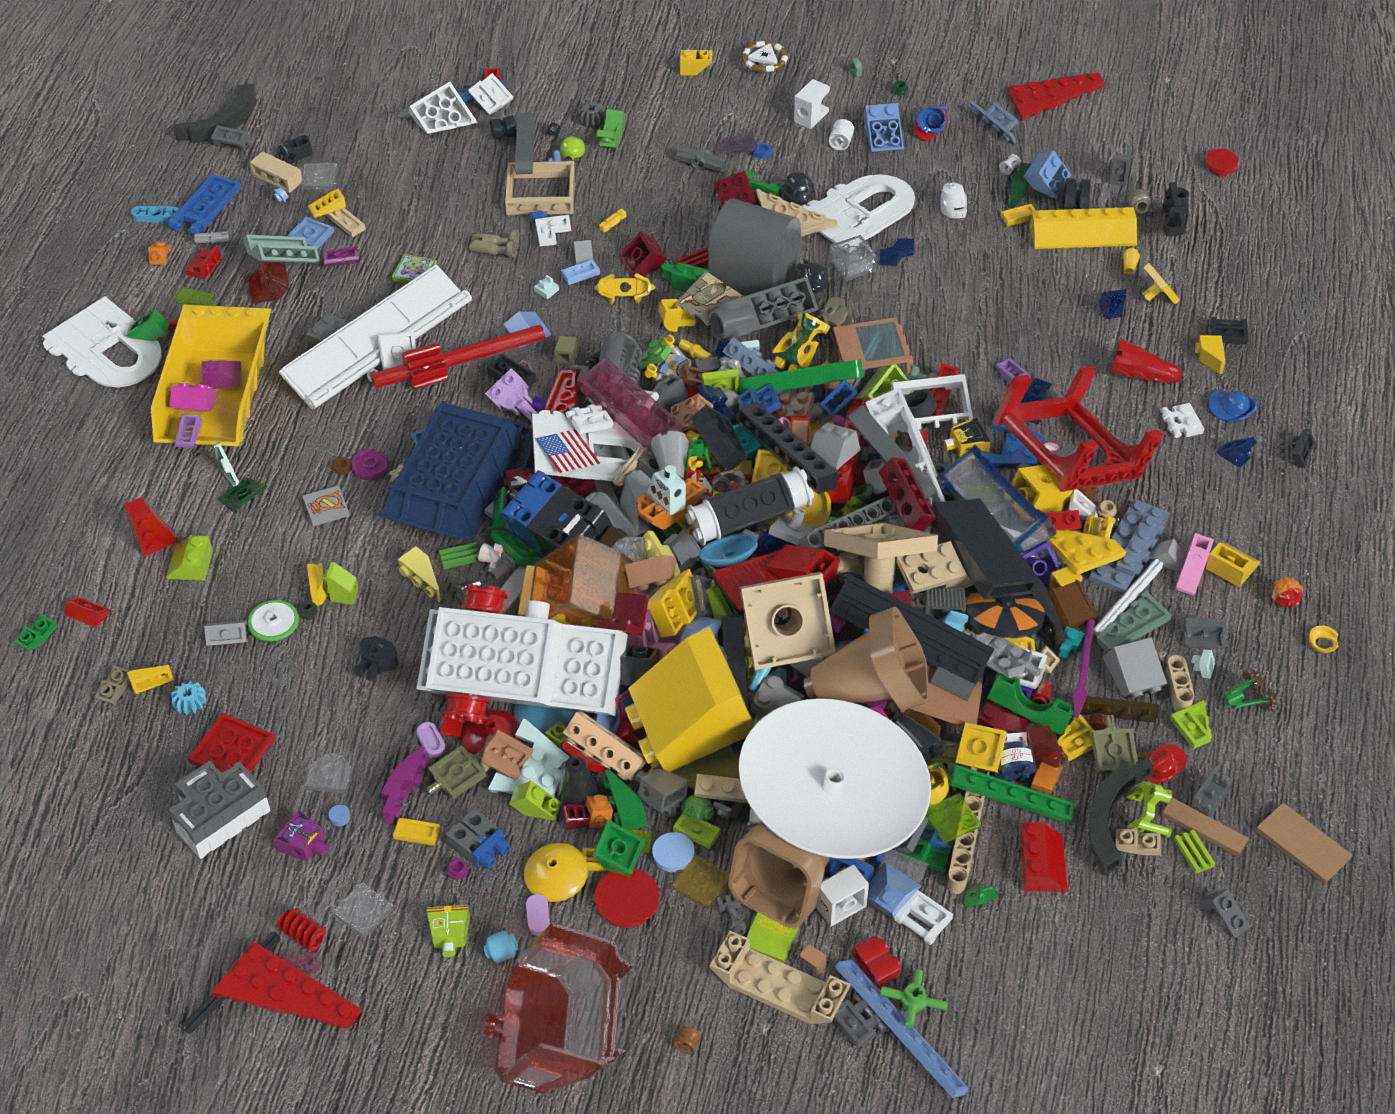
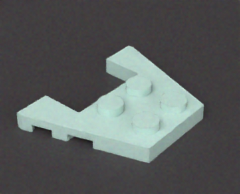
(542, 767)

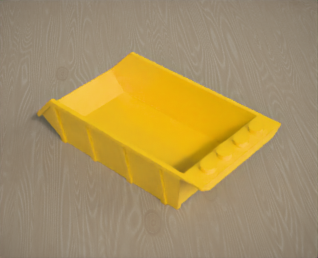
(213, 335)

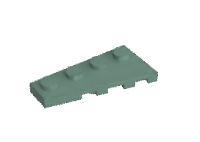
(1137, 621)

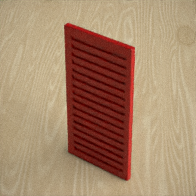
(745, 574)

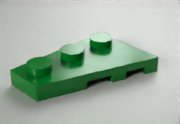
(515, 548)

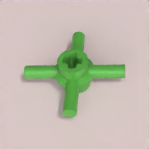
(914, 998)

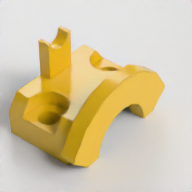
(1099, 526)

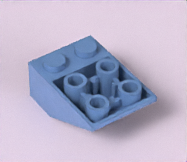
(883, 127)

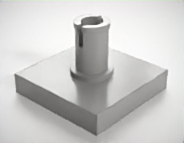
(791, 528)

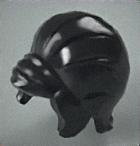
(816, 275)

